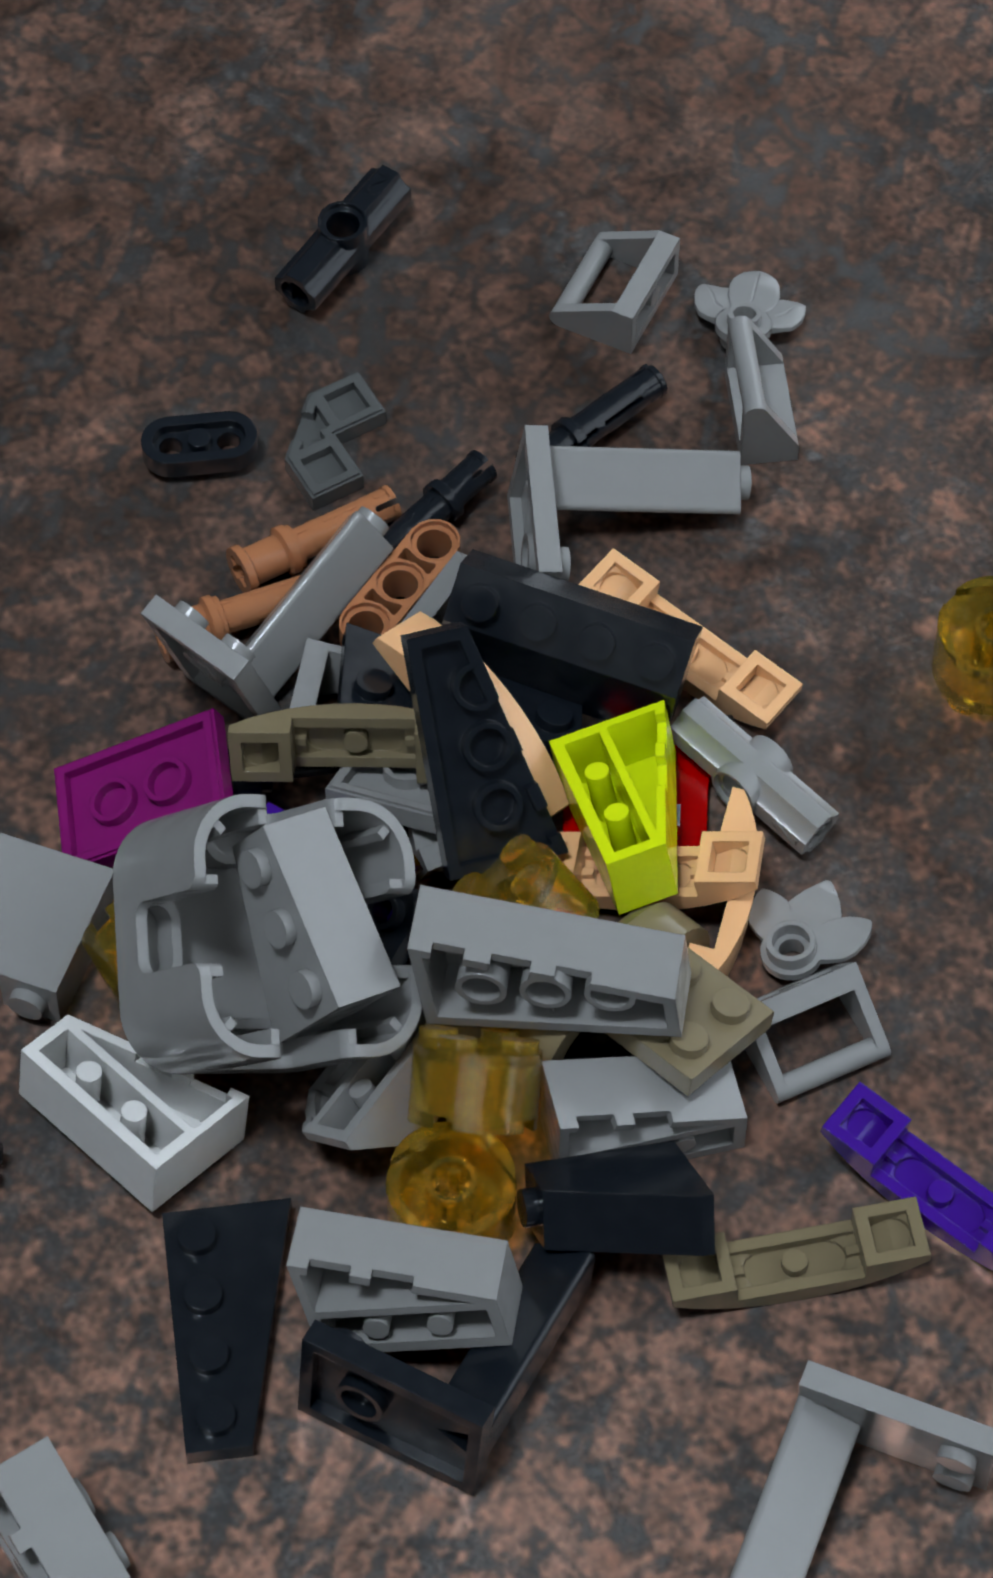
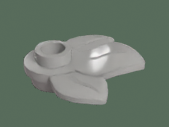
(749, 295)
(806, 925)

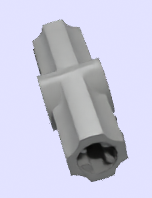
(756, 767)

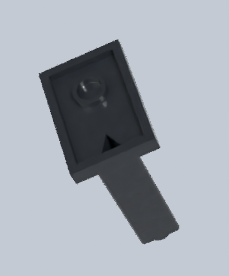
(436, 1423)

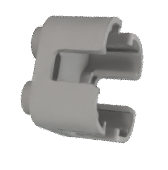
(189, 954)

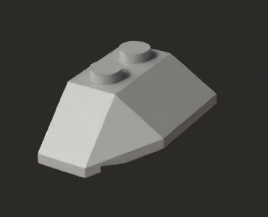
(366, 1099)

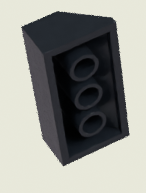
(571, 638)

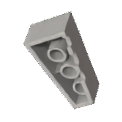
(544, 968)

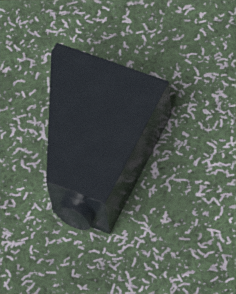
(620, 1203)

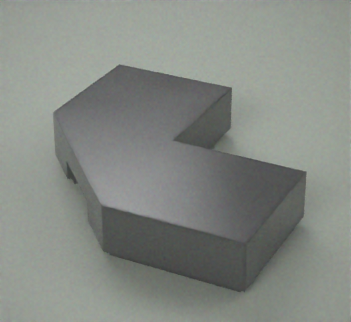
(329, 419)

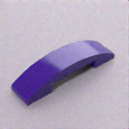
(901, 1166)

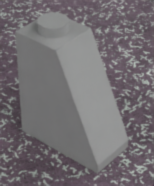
(43, 916)

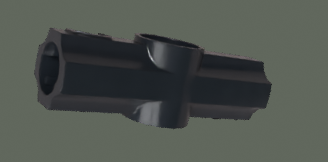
(343, 239)

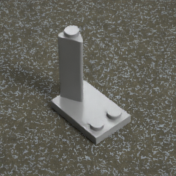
(610, 480)
(253, 673)
(816, 1447)

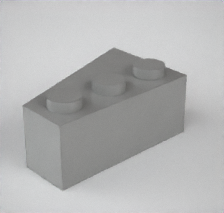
(626, 1104)
(404, 1282)
(51, 1521)

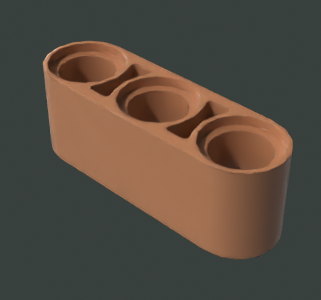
(403, 574)

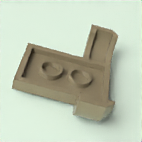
(717, 1021)

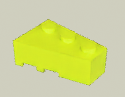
(625, 801)

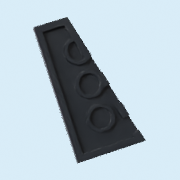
(370, 680)
(470, 755)
(223, 1305)

